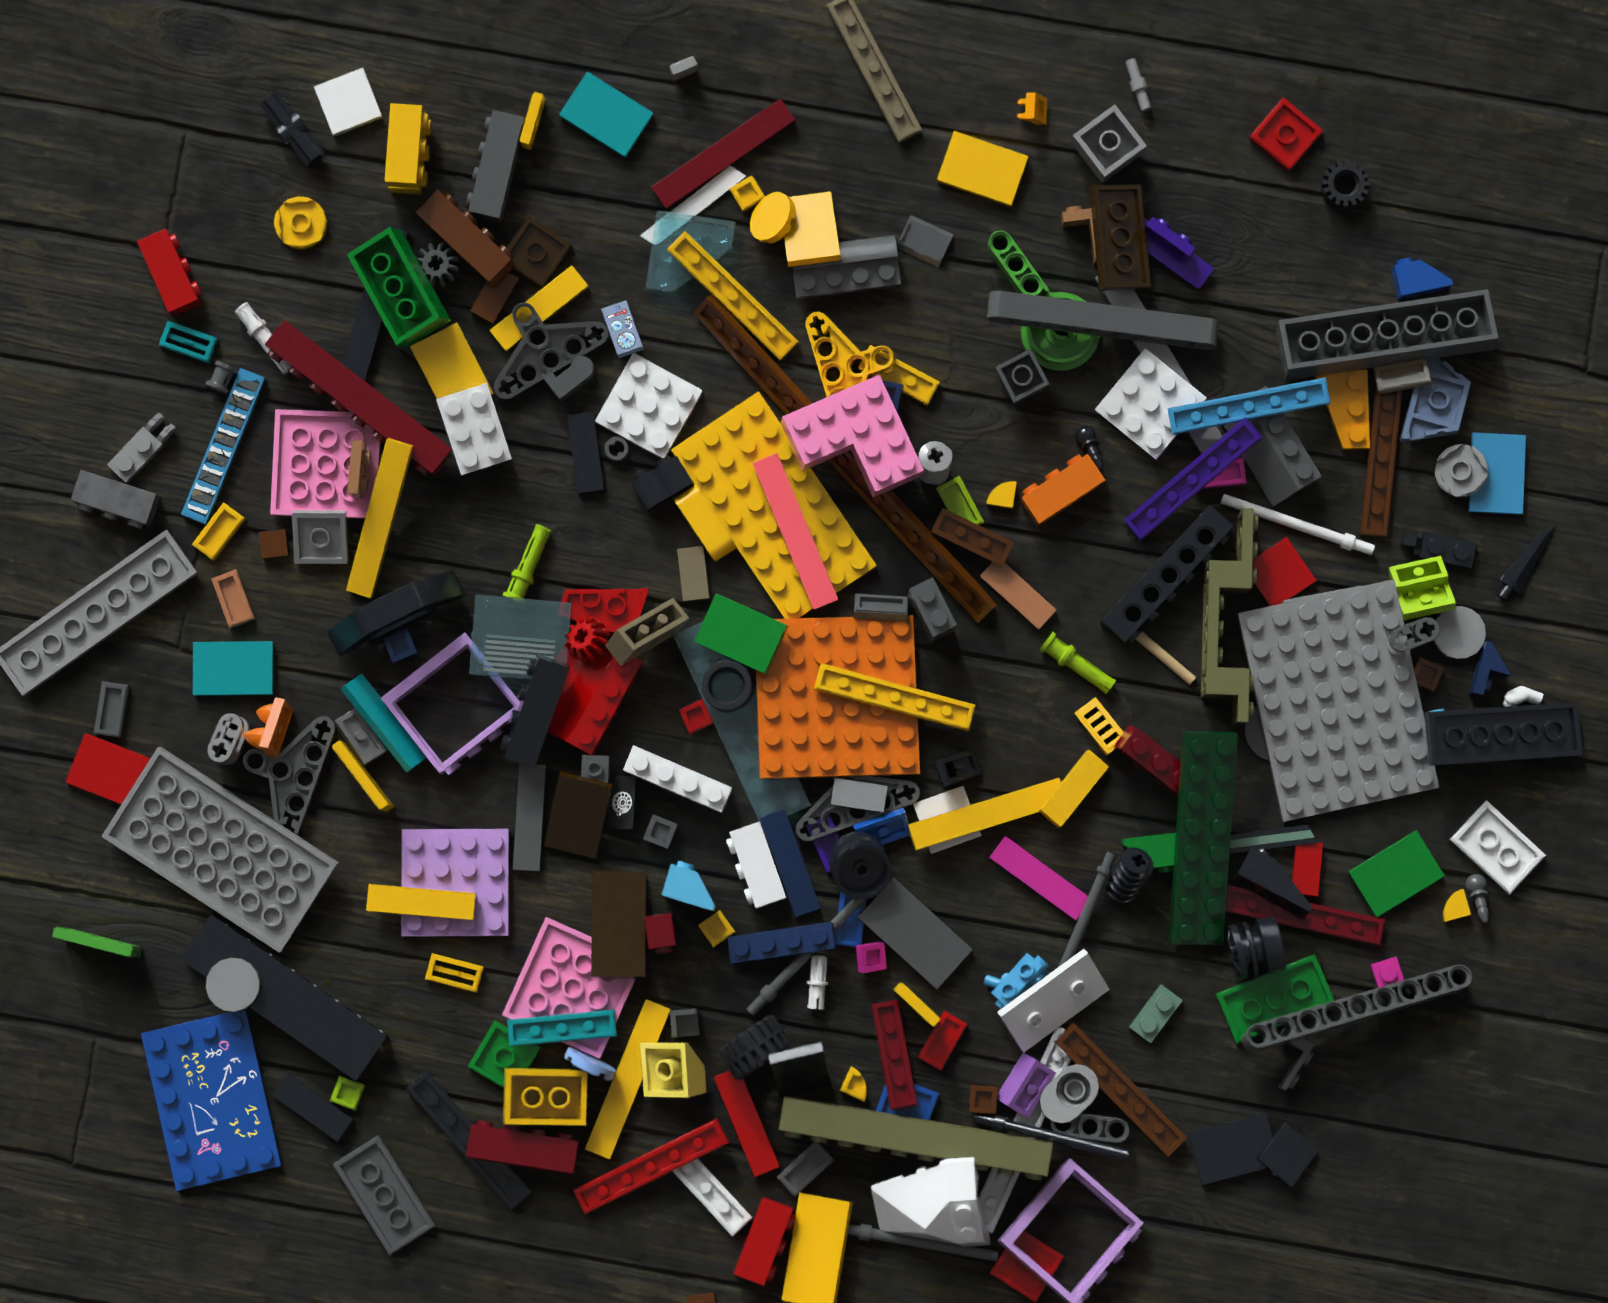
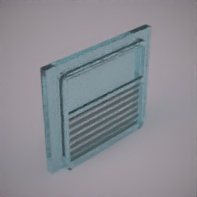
(514, 631)

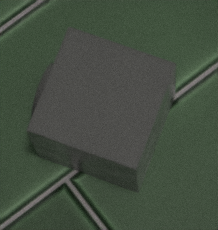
(1022, 376)

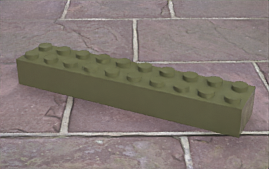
(914, 1135)

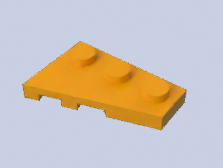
(1349, 408)

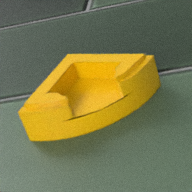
(1002, 495)
(1456, 906)
(854, 1084)

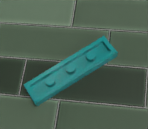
(383, 722)
(562, 1028)

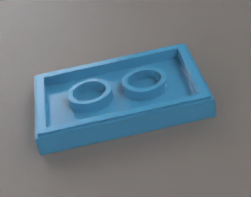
(1506, 468)

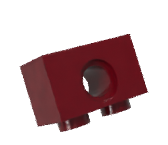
(661, 932)

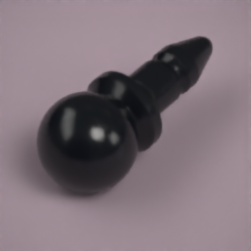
(1086, 437)

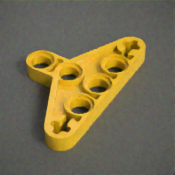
(842, 356)

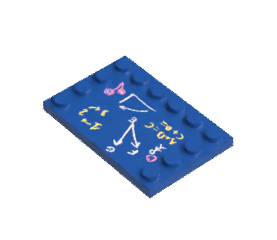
(211, 1099)

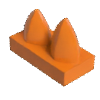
(271, 737)

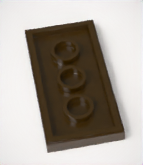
(1120, 237)
(618, 924)

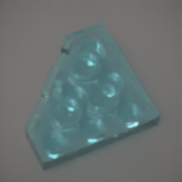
(664, 271)

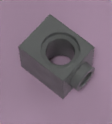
(596, 767)

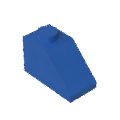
(1417, 279)

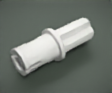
(817, 982)

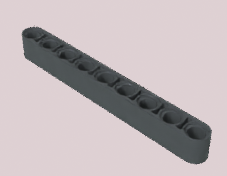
(1102, 320)
(1369, 1005)

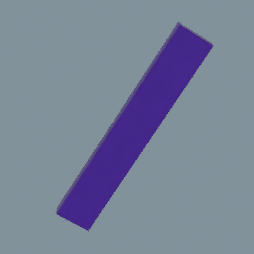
(1193, 478)

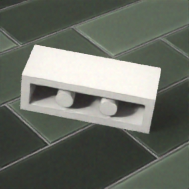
(756, 865)

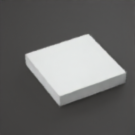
(348, 102)
(942, 804)

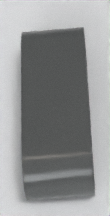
(1102, 1128)

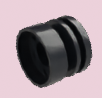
(1255, 948)

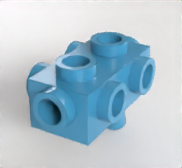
(1018, 980)

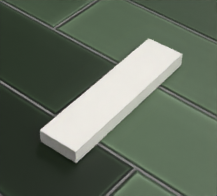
(713, 1196)

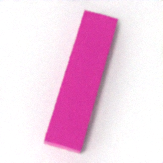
(1039, 877)

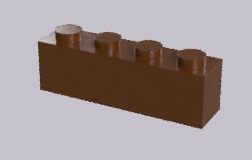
(465, 238)

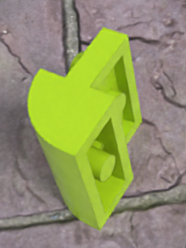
(1422, 588)

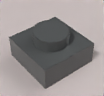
(660, 831)

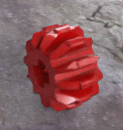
(587, 639)

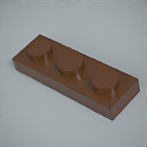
(972, 537)

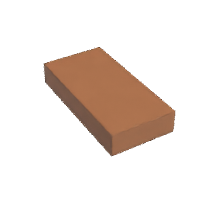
(233, 599)

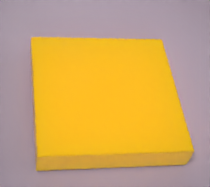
(922, 1009)

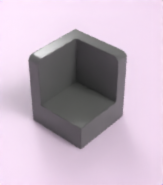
(684, 1022)

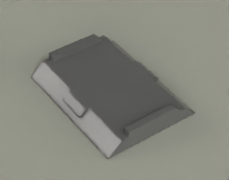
(924, 241)

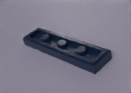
(789, 862)

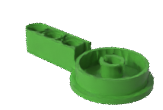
(1050, 349)

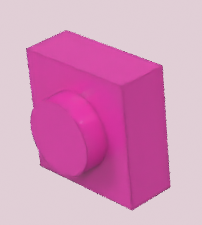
(871, 957)
(1386, 972)

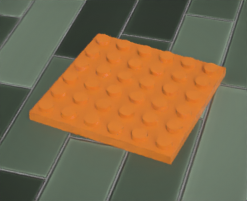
(828, 735)

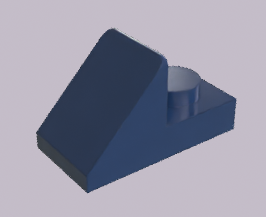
(1488, 662)

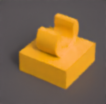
(1035, 108)

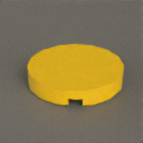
(772, 217)
(300, 223)

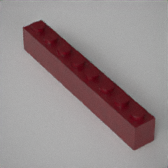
(356, 396)

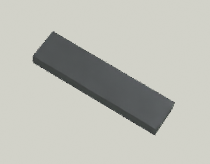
(529, 818)

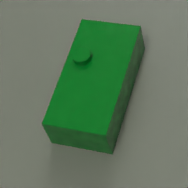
(398, 287)

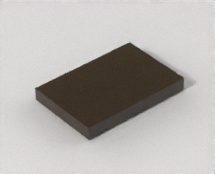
(578, 815)

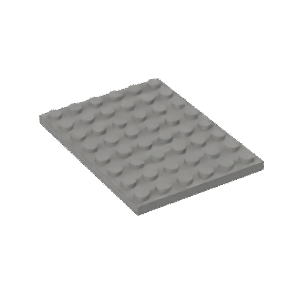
(1337, 700)

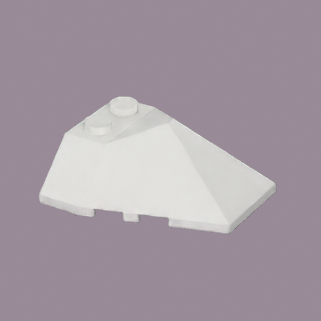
(934, 1204)

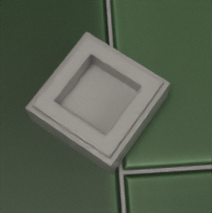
(683, 68)

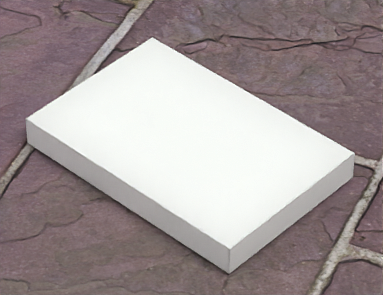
(1497, 847)

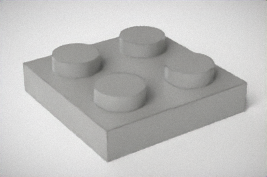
(320, 536)

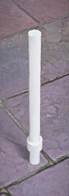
(1346, 541)

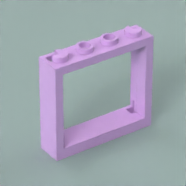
(420, 676)
(1113, 1253)

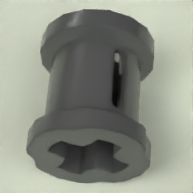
(221, 377)

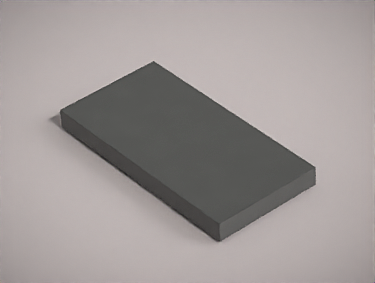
(915, 933)
(384, 1194)

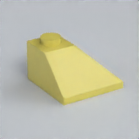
(671, 1070)

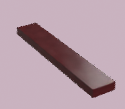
(723, 154)
(1320, 918)

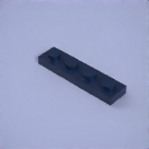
(782, 943)

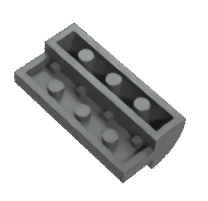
(862, 267)

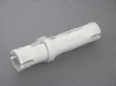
(257, 329)

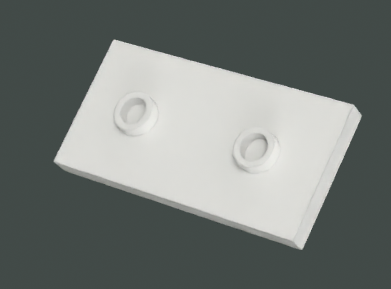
(1053, 1000)

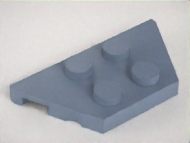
(1438, 407)

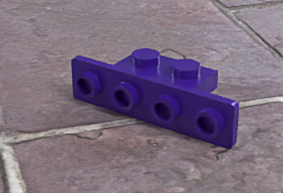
(1175, 252)

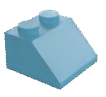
(687, 886)

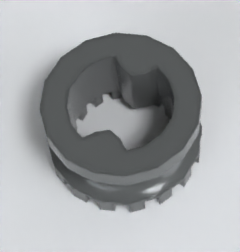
(621, 455)

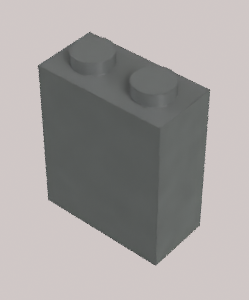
(932, 610)

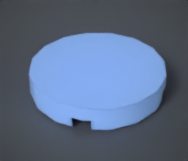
(589, 1063)

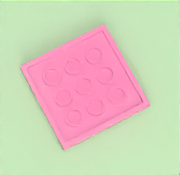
(314, 462)
(560, 982)

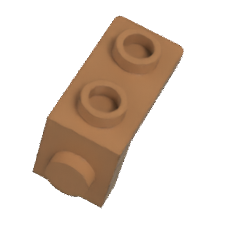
(1077, 216)

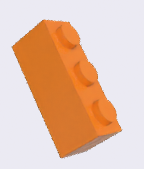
(1061, 489)

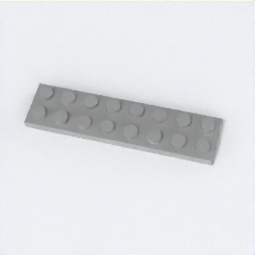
(95, 612)

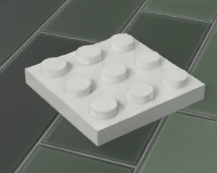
(1141, 401)
(648, 406)

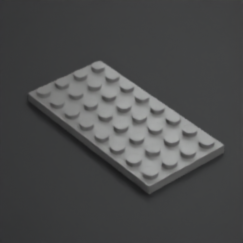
(220, 849)

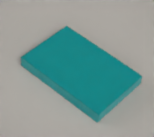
(606, 114)
(233, 668)

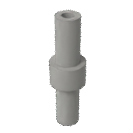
(1138, 84)

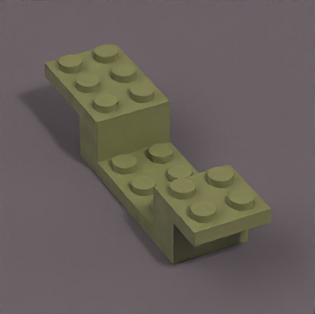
(1235, 578)

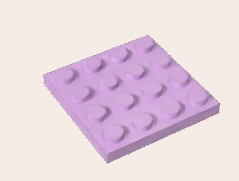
(460, 863)

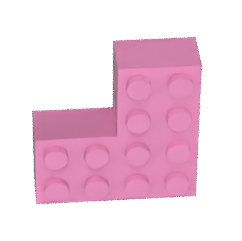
(857, 421)

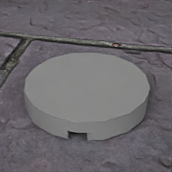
(1461, 470)
(1459, 633)
(233, 984)

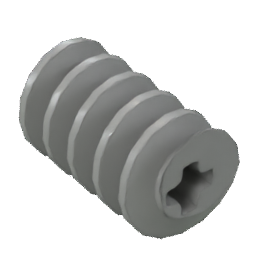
(936, 462)

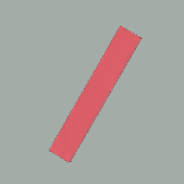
(795, 531)

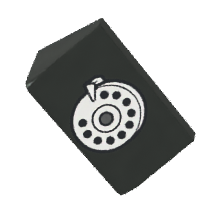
(622, 803)

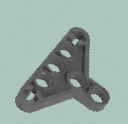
(555, 341)
(297, 760)
(824, 807)

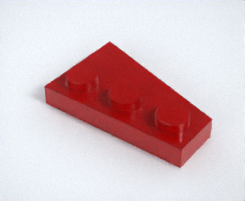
(609, 606)

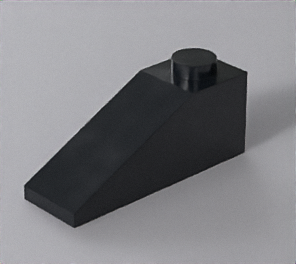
(1267, 879)

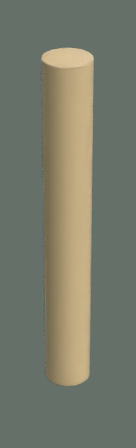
(1166, 658)

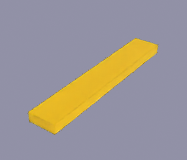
(732, 295)
(379, 518)
(894, 697)
(981, 815)
(626, 1081)

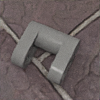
(217, 744)

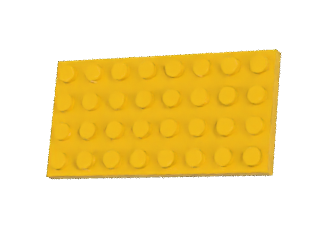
(723, 470)

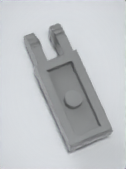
(140, 449)

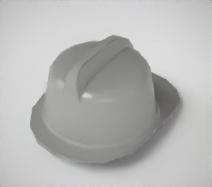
(1069, 1093)

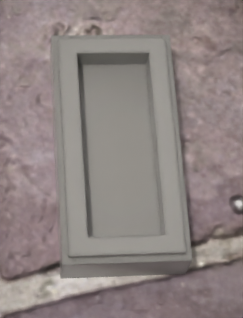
(859, 795)

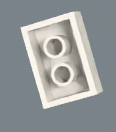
(474, 429)

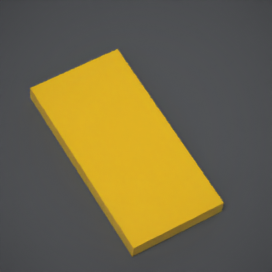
(817, 1249)

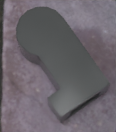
(571, 379)

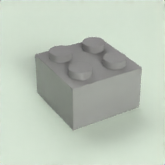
(1108, 143)

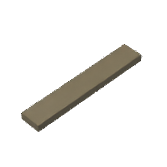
(874, 69)

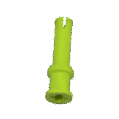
(523, 575)
(1067, 656)

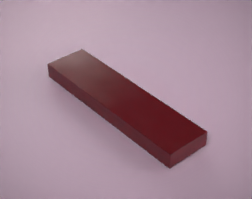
(894, 1055)

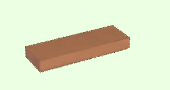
(1018, 594)

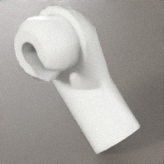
(1522, 694)

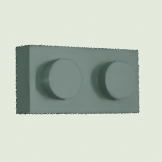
(1155, 1013)

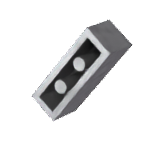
(115, 499)

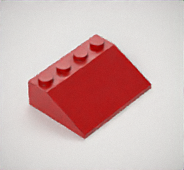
(591, 699)

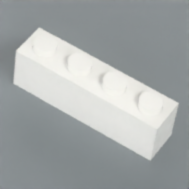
(677, 779)

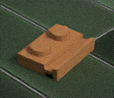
(359, 459)

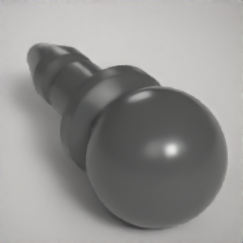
(1476, 886)

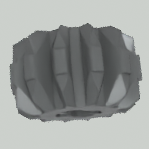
(445, 268)

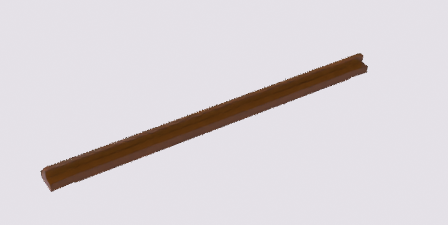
(886, 505)

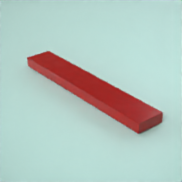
(651, 1166)

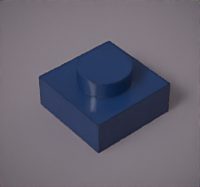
(400, 646)

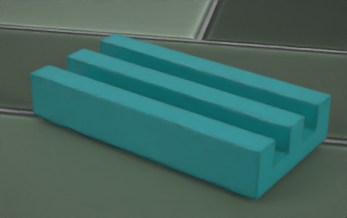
(208, 349)

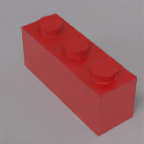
(170, 272)
(764, 1241)

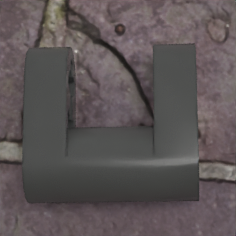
(1413, 633)

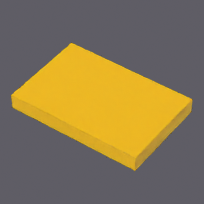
(982, 168)
(812, 231)
(448, 362)
(362, 776)

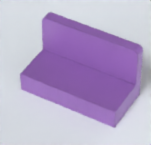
(1025, 1085)

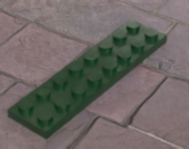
(1203, 838)

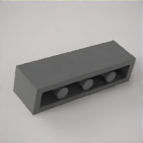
(496, 166)

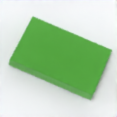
(97, 941)

